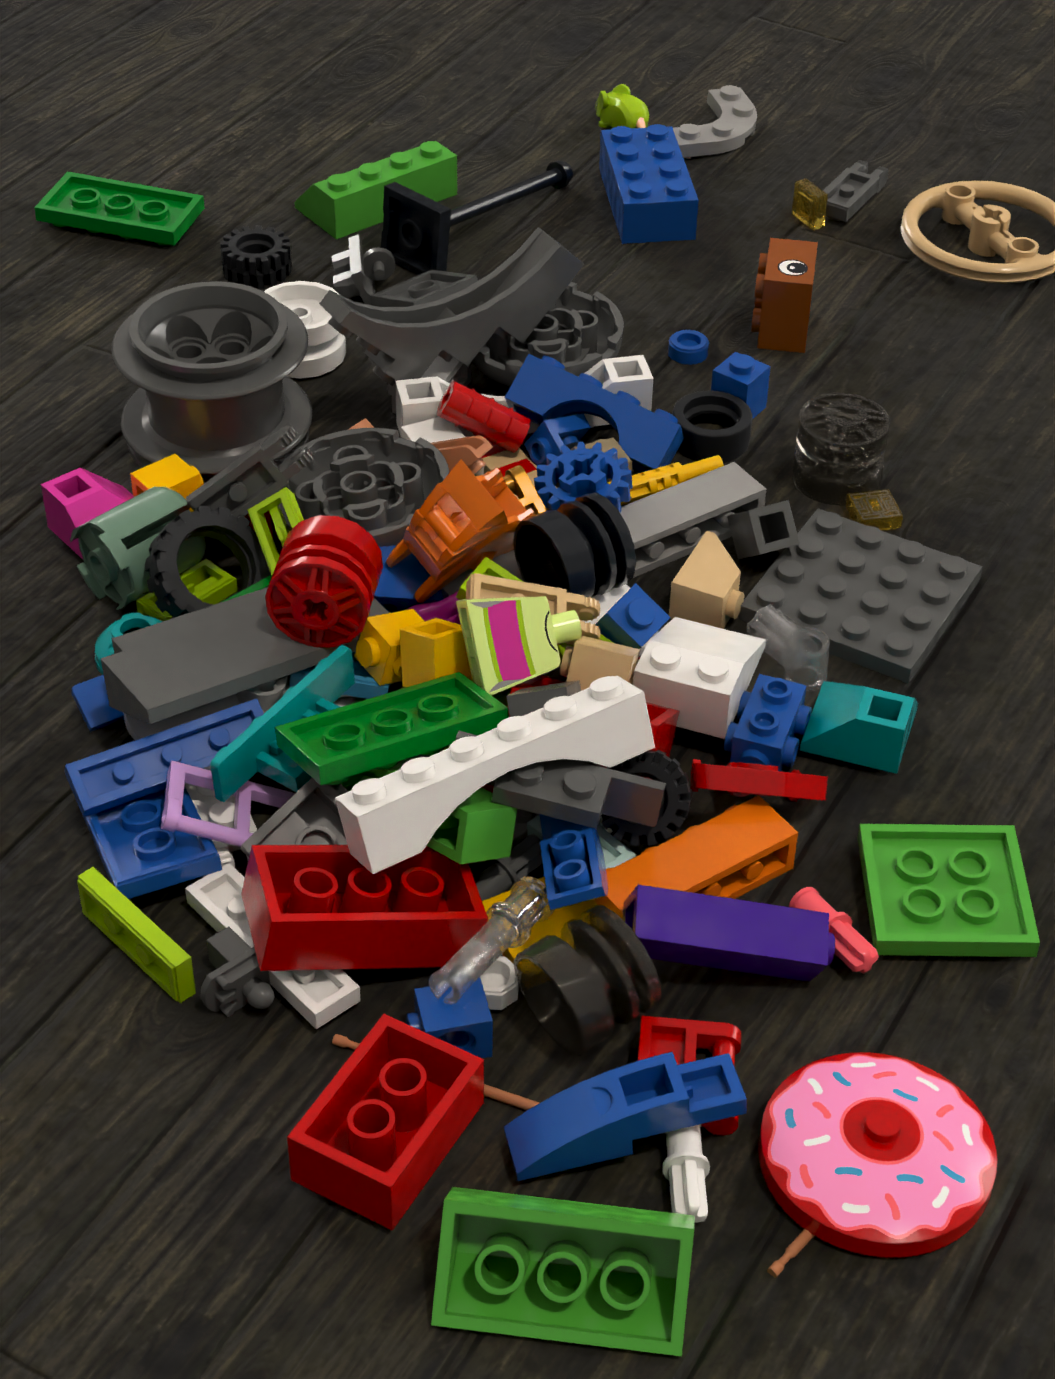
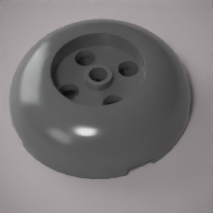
(574, 331)
(368, 480)

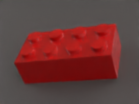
(330, 913)

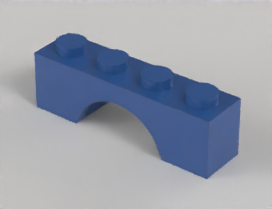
(549, 392)

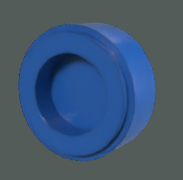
(688, 347)

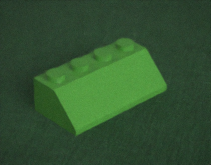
(355, 198)
(563, 1271)

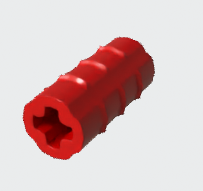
(483, 416)

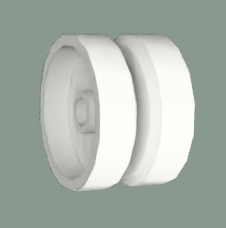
(325, 344)

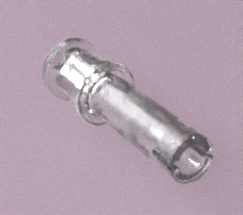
(507, 927)

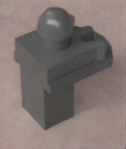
(236, 976)

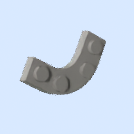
(735, 123)

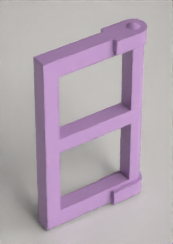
(172, 816)

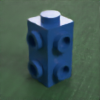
(769, 723)

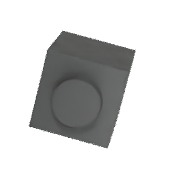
(763, 529)

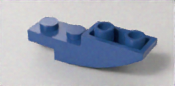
(571, 863)
(624, 1104)

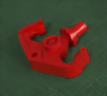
(757, 779)

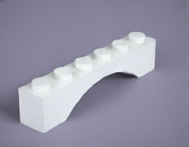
(420, 397)
(401, 811)

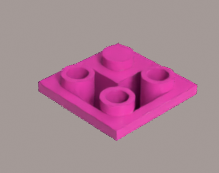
(78, 499)

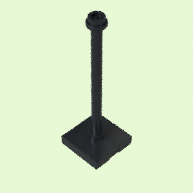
(419, 227)

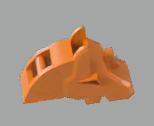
(460, 526)

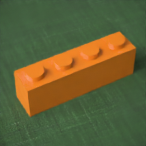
(714, 858)

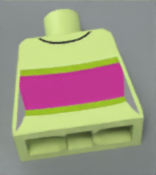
(513, 639)

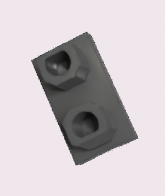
(358, 271)

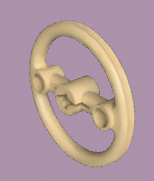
(987, 231)

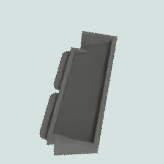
(204, 658)

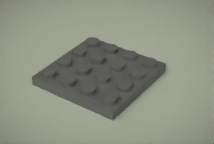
(868, 591)

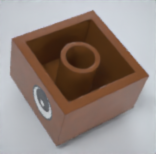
(784, 294)

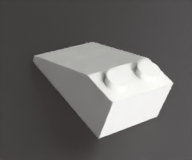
(698, 673)

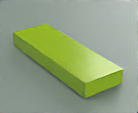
(136, 935)

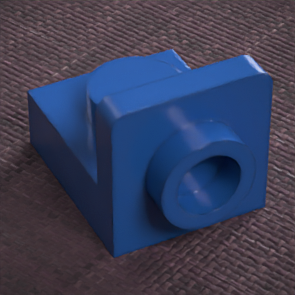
(554, 434)

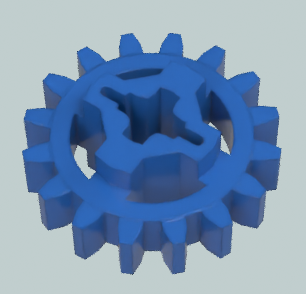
(582, 473)

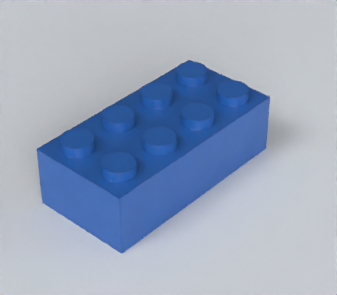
(648, 184)

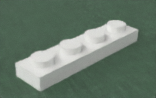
(313, 993)

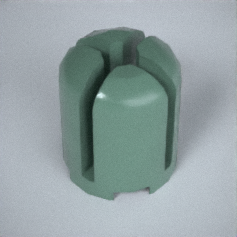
(119, 544)

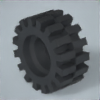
(256, 256)
(675, 805)

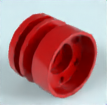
(324, 581)

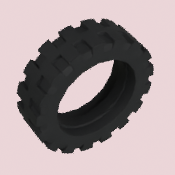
(215, 524)

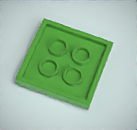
(946, 890)

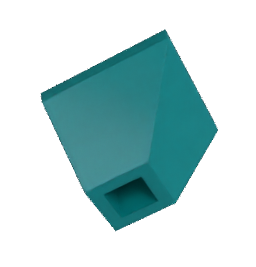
(860, 725)

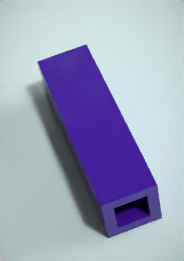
(730, 933)

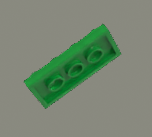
(120, 208)
(389, 728)

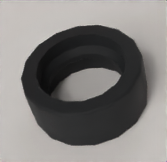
(717, 409)

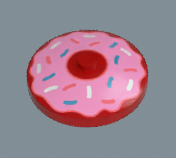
(877, 1154)

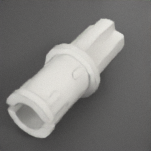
(686, 1172)

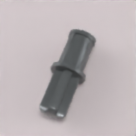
(504, 872)

